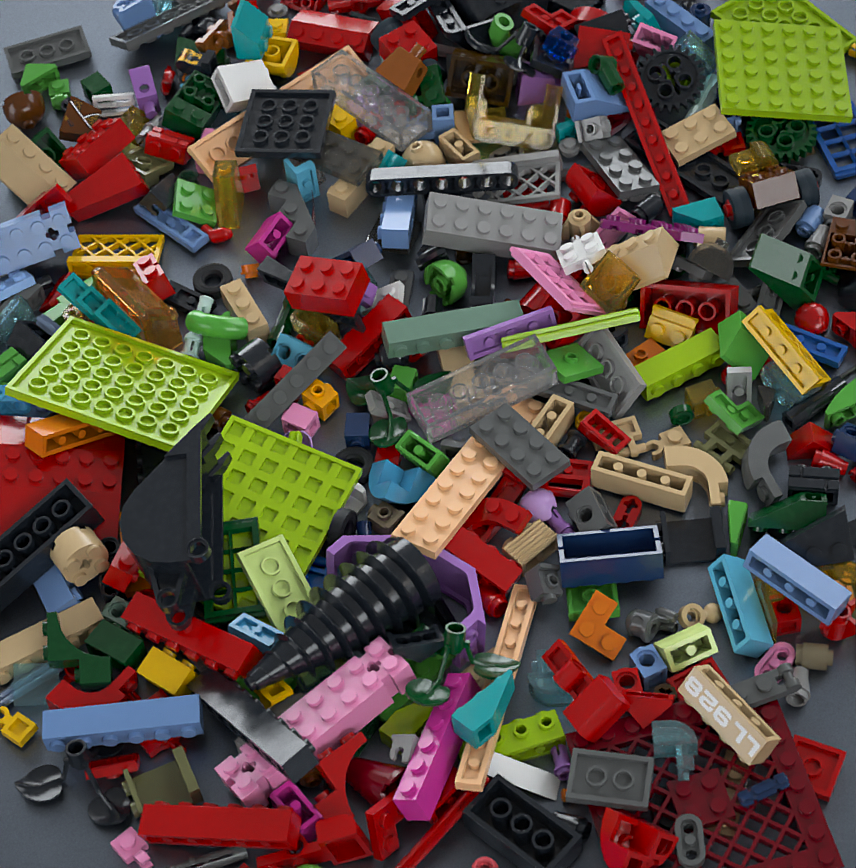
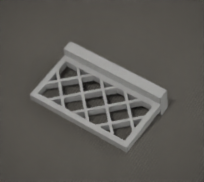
(528, 164)

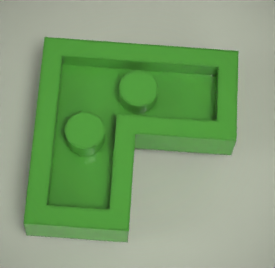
(737, 418)

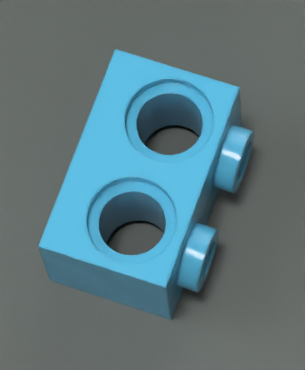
(297, 347)

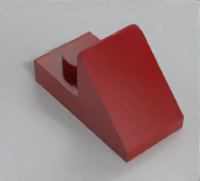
(249, 178)

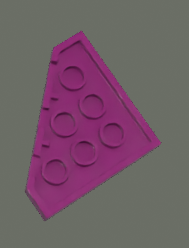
(679, 231)

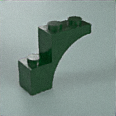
(93, 671)

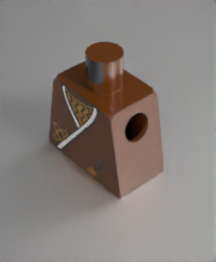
(78, 119)

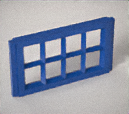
(843, 171)

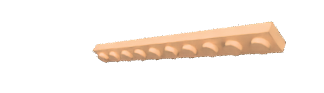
(510, 644)

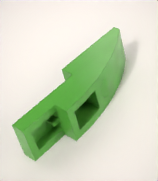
(841, 407)

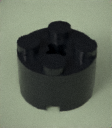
(255, 364)

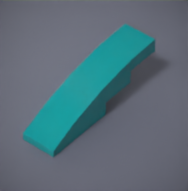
(96, 306)

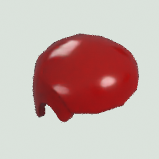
(812, 318)

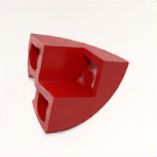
(632, 842)

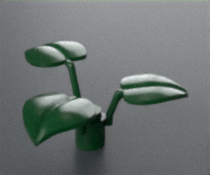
(385, 431)
(487, 665)

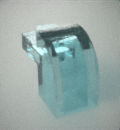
(542, 685)
(675, 740)

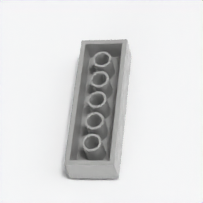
(489, 226)

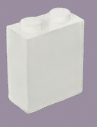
(236, 82)

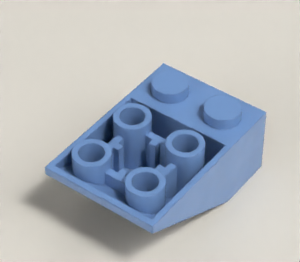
(588, 97)

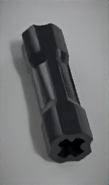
(802, 412)

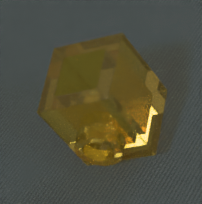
(696, 395)

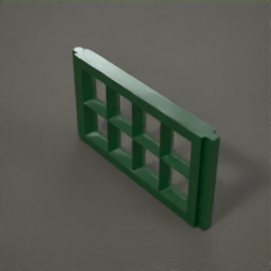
(228, 615)

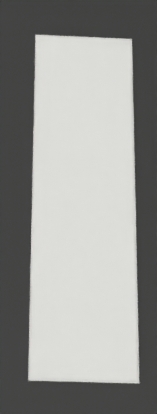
(525, 776)

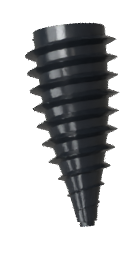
(353, 608)

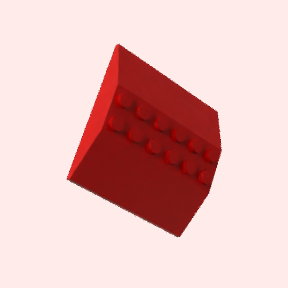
(28, 478)

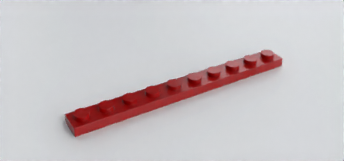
(646, 123)

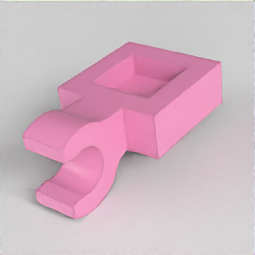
(132, 848)

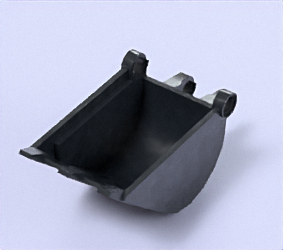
(178, 525)

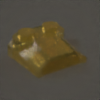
(610, 283)

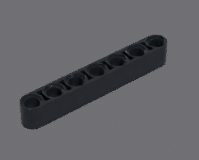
(451, 184)

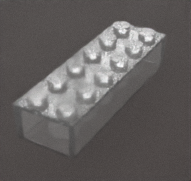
(373, 100)
(481, 388)

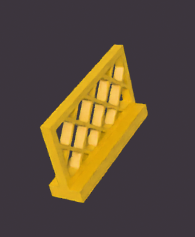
(83, 265)
(785, 349)

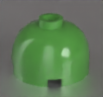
(446, 280)

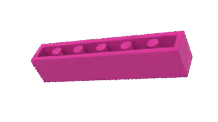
(434, 753)

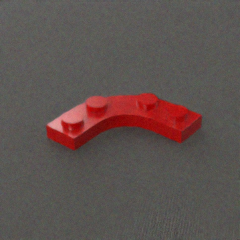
(499, 513)

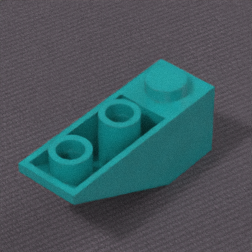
(482, 715)

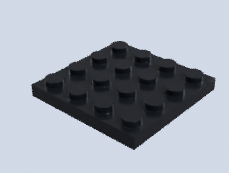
(285, 123)

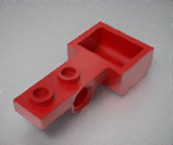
(595, 702)
(337, 840)

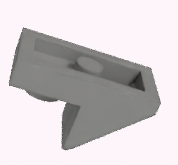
(739, 384)
(378, 410)

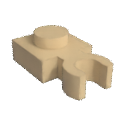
(671, 437)

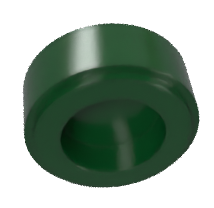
(681, 415)

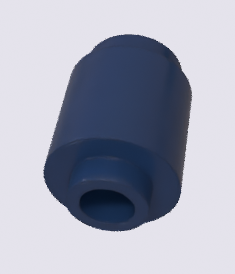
(701, 12)

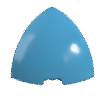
(396, 485)

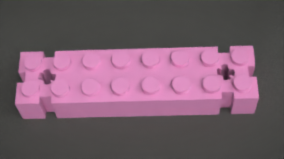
(324, 716)

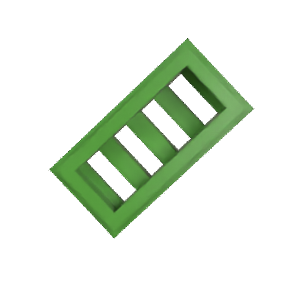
(737, 519)

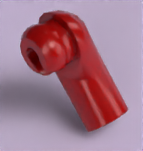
(217, 235)

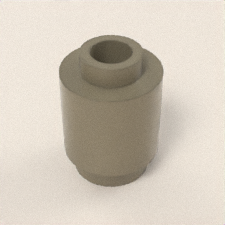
(814, 656)

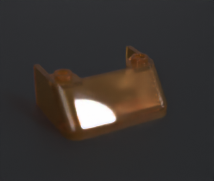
(140, 304)

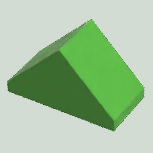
(37, 77)

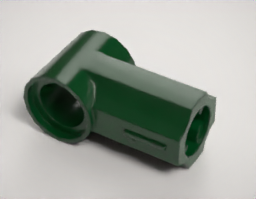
(606, 70)

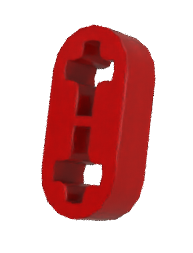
(621, 513)

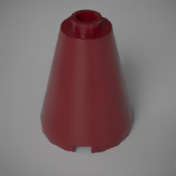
(373, 778)

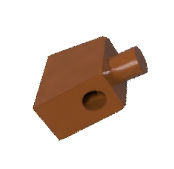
(404, 68)

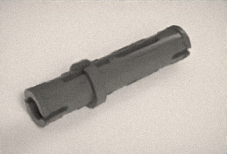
(238, 854)

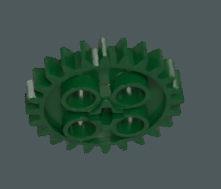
(785, 137)

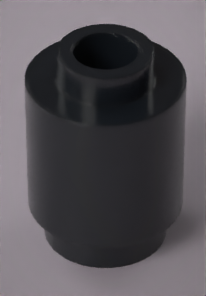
(648, 208)

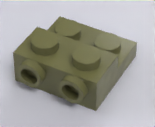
(149, 166)

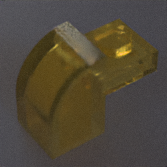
(755, 158)

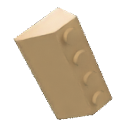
(27, 168)
(647, 255)

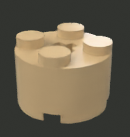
(79, 555)

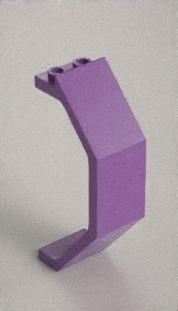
(455, 579)

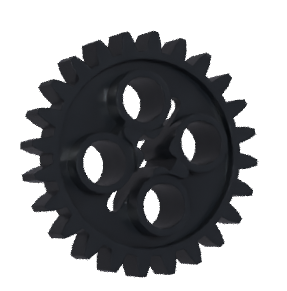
(687, 70)

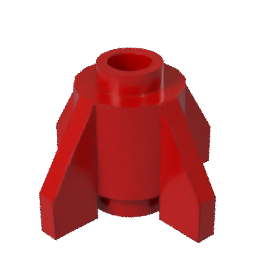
(843, 626)

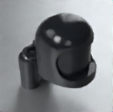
(199, 30)

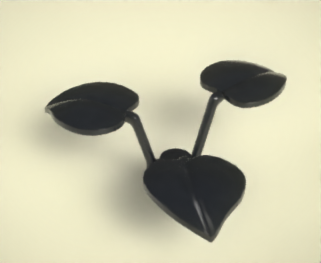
(524, 37)
(45, 783)

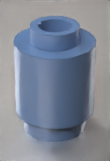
(809, 221)

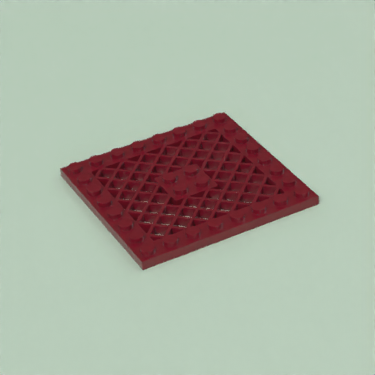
(708, 799)

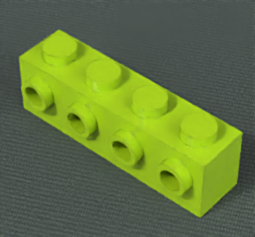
(680, 363)
(528, 737)

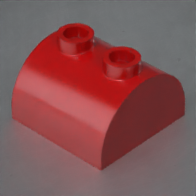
(591, 191)

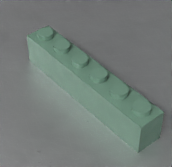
(443, 329)

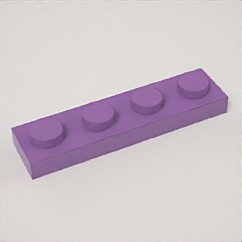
(489, 339)

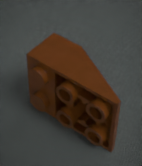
(841, 245)

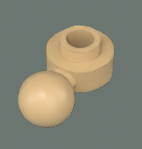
(710, 613)

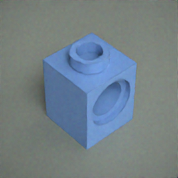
(651, 675)

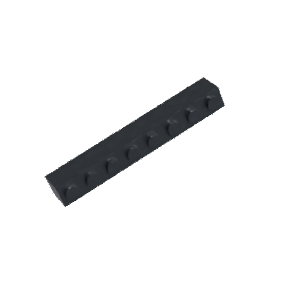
(255, 724)

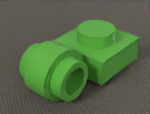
(58, 92)

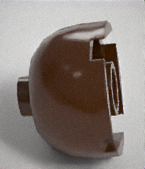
(24, 109)

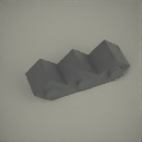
(287, 199)

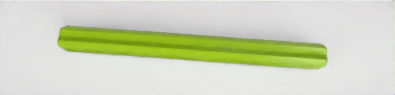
(577, 327)

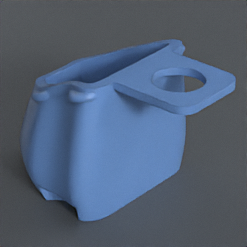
(133, 12)

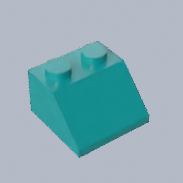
(250, 32)

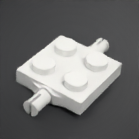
(581, 253)

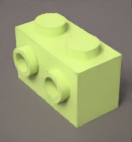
(686, 647)

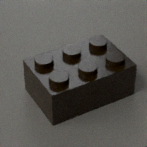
(498, 77)

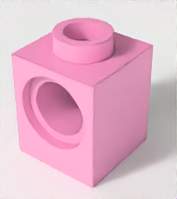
(300, 418)

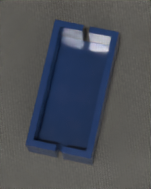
(610, 556)

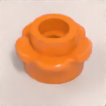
(250, 270)

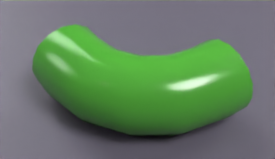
(500, 31)
(216, 325)

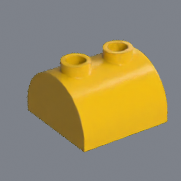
(281, 56)

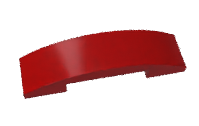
(510, 489)

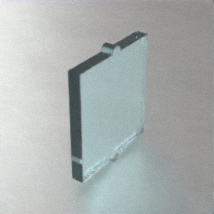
(33, 683)

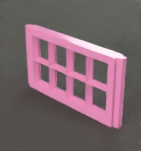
(555, 282)

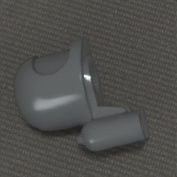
(646, 623)

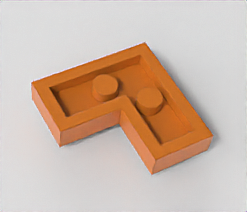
(592, 630)

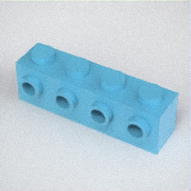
(740, 606)

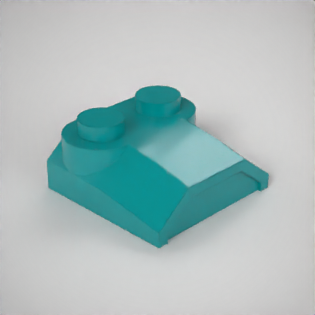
(638, 13)

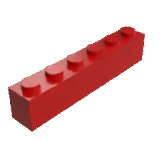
(198, 641)
(220, 825)

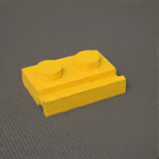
(669, 326)

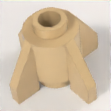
(579, 223)

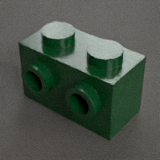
(114, 642)

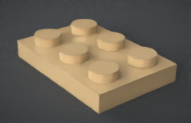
(698, 134)

